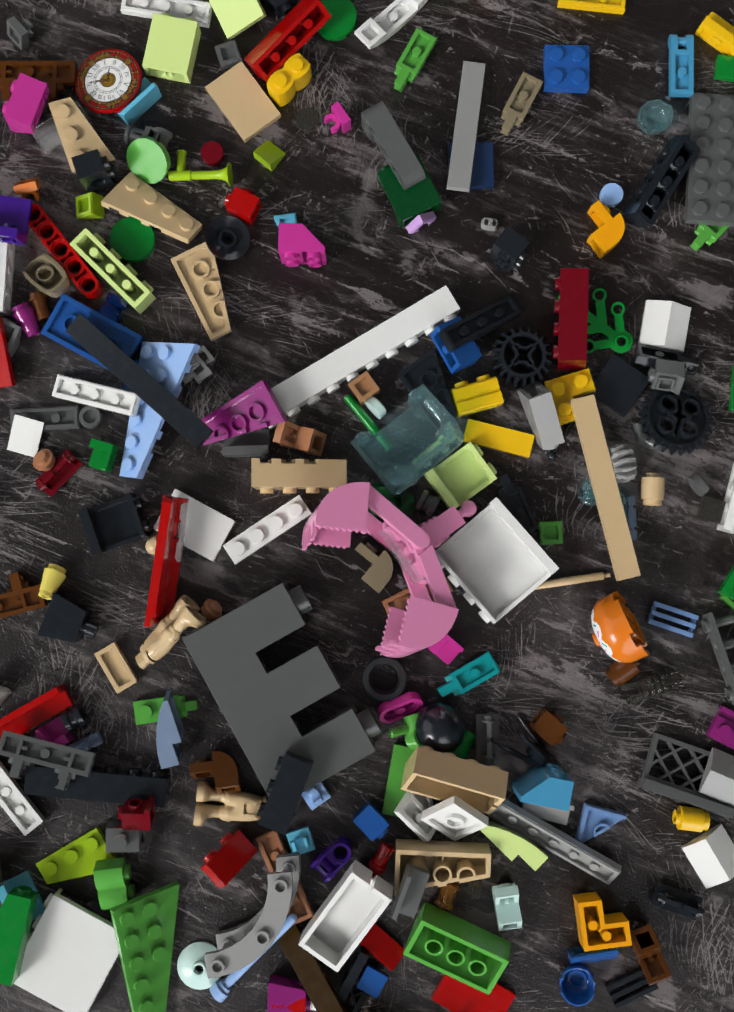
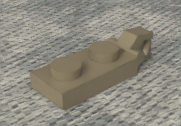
(520, 102)

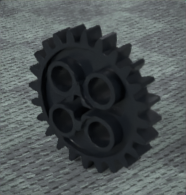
(695, 422)

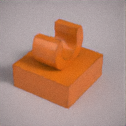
(28, 186)

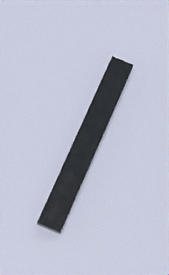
(139, 381)

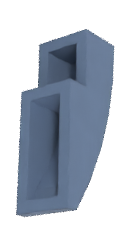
(169, 733)

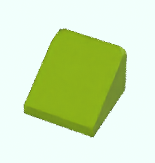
(269, 155)
(89, 206)

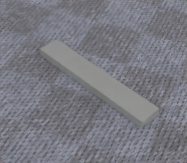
(466, 126)
(556, 841)

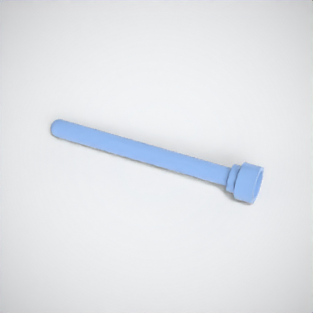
(221, 989)

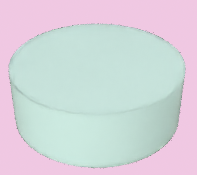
(376, 407)

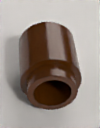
(622, 672)

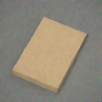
(243, 102)

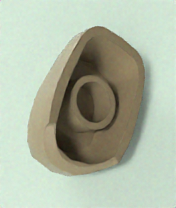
(47, 276)

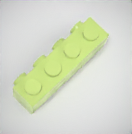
(108, 265)

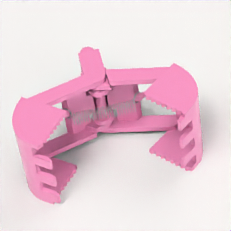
(414, 545)

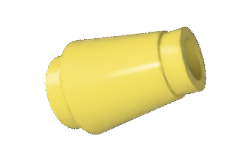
(51, 580)

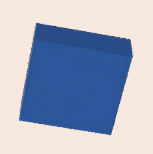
(372, 980)

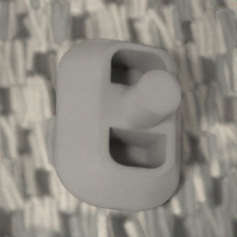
(489, 224)

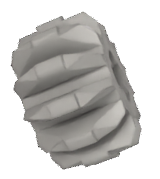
(623, 462)

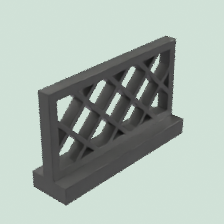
(675, 791)

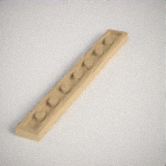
(605, 488)

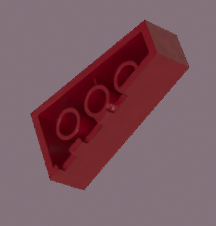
(573, 319)

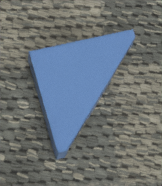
(596, 820)

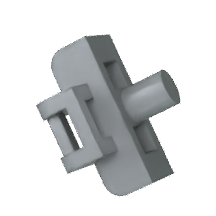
(203, 371)

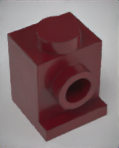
(137, 814)

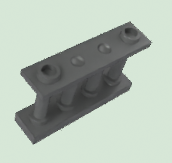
(710, 625)

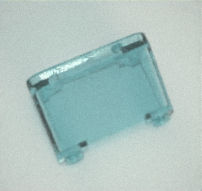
(410, 442)

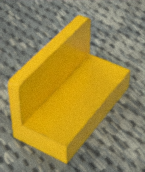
(717, 34)

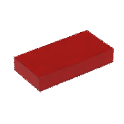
(382, 947)

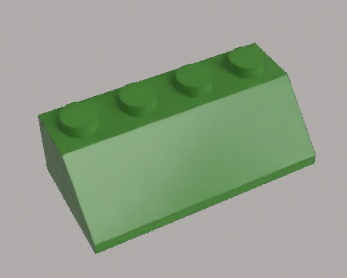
(457, 948)

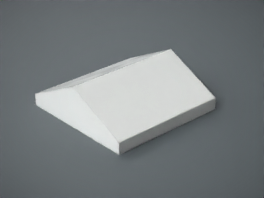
(665, 324)
(711, 856)

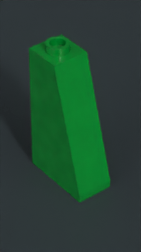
(15, 925)

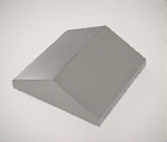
(719, 777)

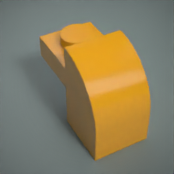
(609, 230)

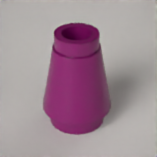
(26, 317)

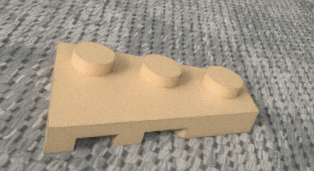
(75, 131)

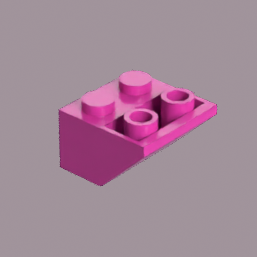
(25, 104)
(299, 246)

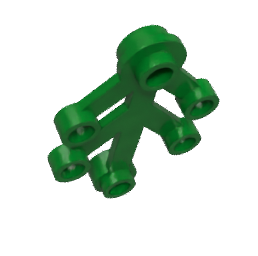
(599, 325)

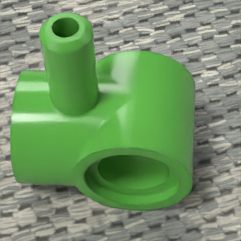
(409, 730)

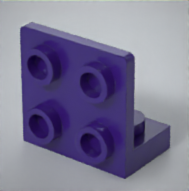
(14, 219)

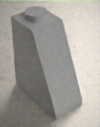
(541, 415)

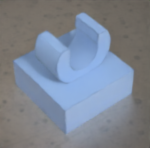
(316, 795)

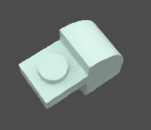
(507, 906)

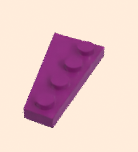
(245, 413)

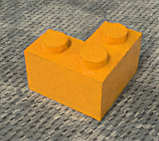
(598, 929)

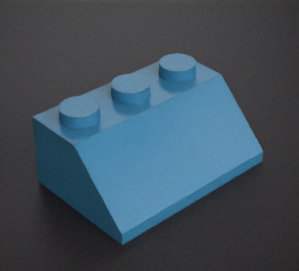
(545, 787)

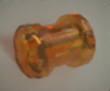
(447, 895)

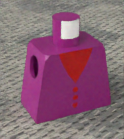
(287, 995)

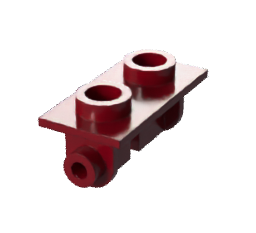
(62, 471)

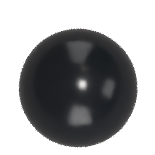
(440, 727)

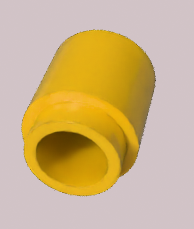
(691, 819)

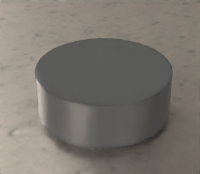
(91, 417)
(698, 484)

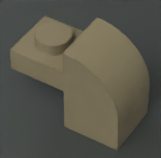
(381, 569)

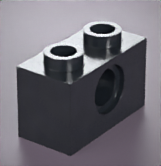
(94, 171)

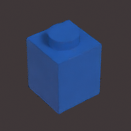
(371, 821)

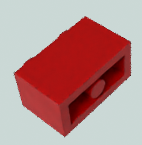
(228, 858)

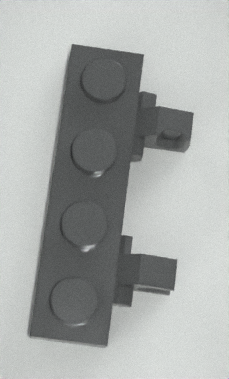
(64, 759)

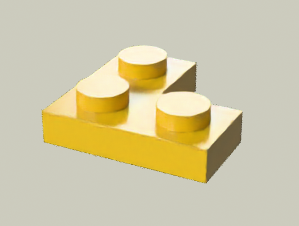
(567, 388)

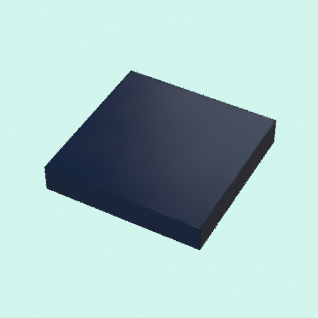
(483, 166)

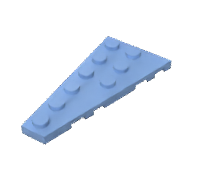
(168, 366)

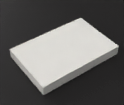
(205, 527)

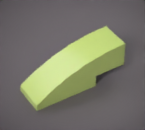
(515, 844)

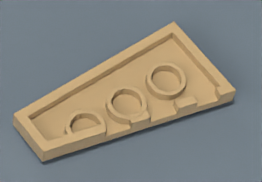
(141, 201)
(202, 282)

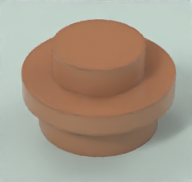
(44, 460)
(211, 610)

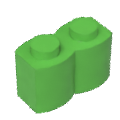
(113, 882)

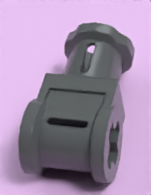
(158, 133)

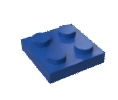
(566, 68)

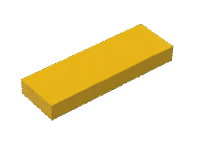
(603, 6)
(498, 438)

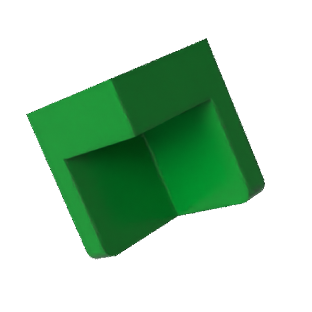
(102, 455)

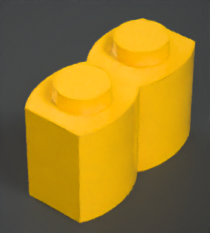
(292, 78)

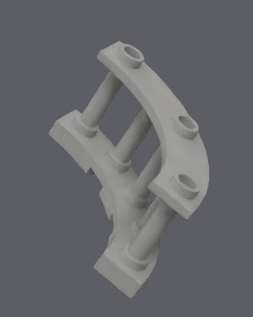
(249, 940)

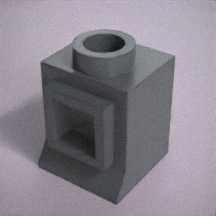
(667, 375)

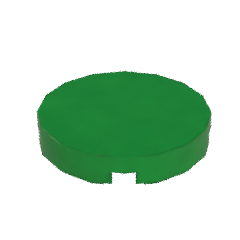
(342, 20)
(132, 240)

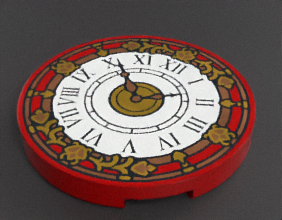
(108, 81)

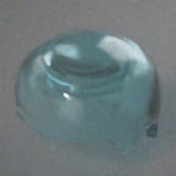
(655, 117)

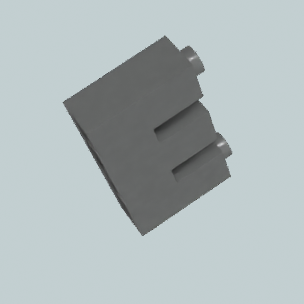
(264, 701)

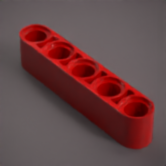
(70, 259)

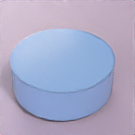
(611, 195)

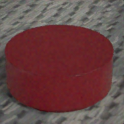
(212, 153)

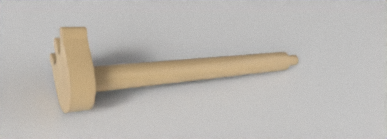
(573, 580)

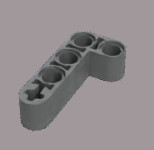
(381, 127)

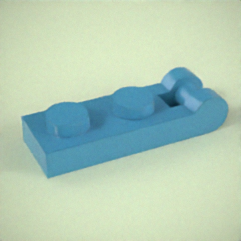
(681, 66)

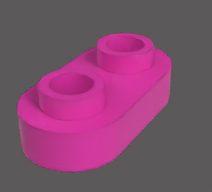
(400, 707)

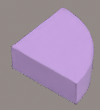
(421, 219)

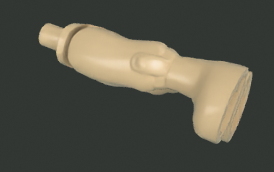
(169, 630)
(237, 807)

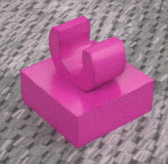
(340, 117)

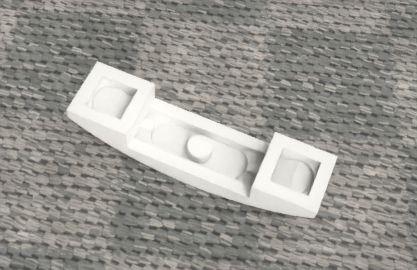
(388, 22)

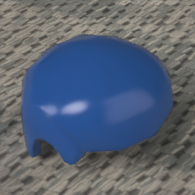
(577, 985)

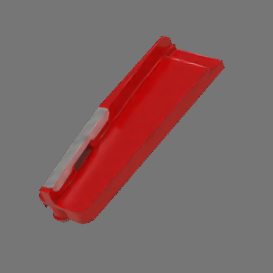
(167, 559)

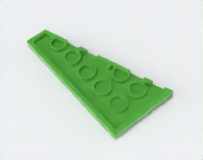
(145, 945)

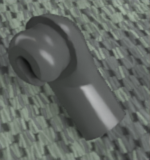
(641, 437)

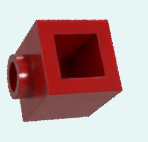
(243, 204)

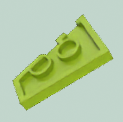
(75, 858)

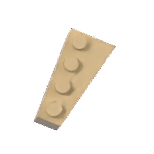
(297, 474)
(445, 859)

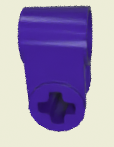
(329, 861)

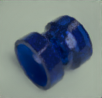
(111, 312)

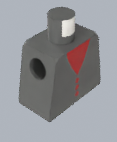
(126, 840)

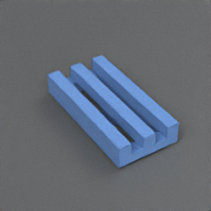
(691, 625)

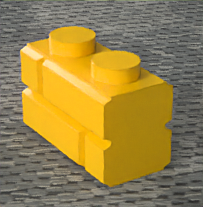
(477, 395)

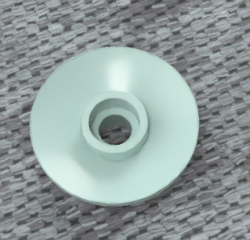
(189, 958)

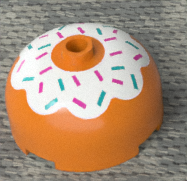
(618, 629)

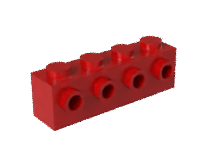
(287, 37)

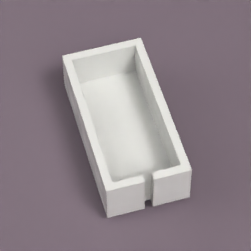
(346, 916)

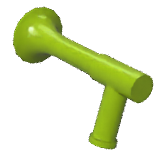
(181, 174)

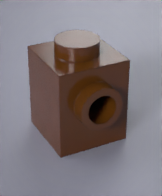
(549, 727)

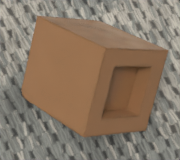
(364, 388)

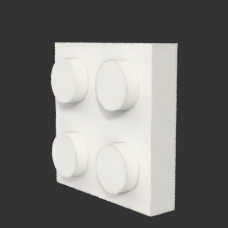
(454, 818)

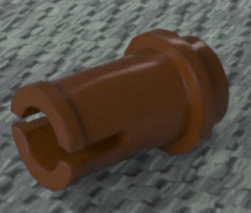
(40, 305)

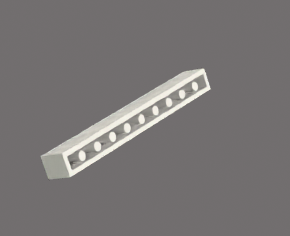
(365, 351)

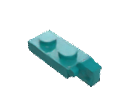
(469, 675)

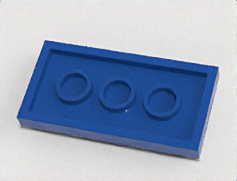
(66, 312)

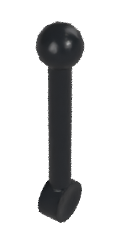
(551, 455)

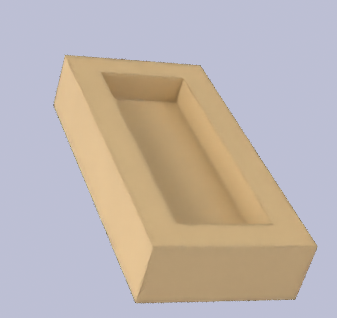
(116, 667)

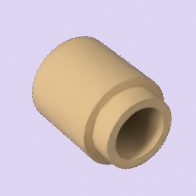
(652, 489)

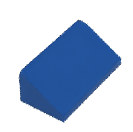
(579, 956)

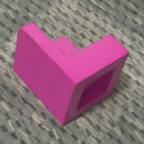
(446, 649)
(55, 732)

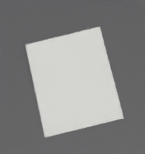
(25, 435)

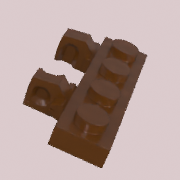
(53, 73)
(20, 597)

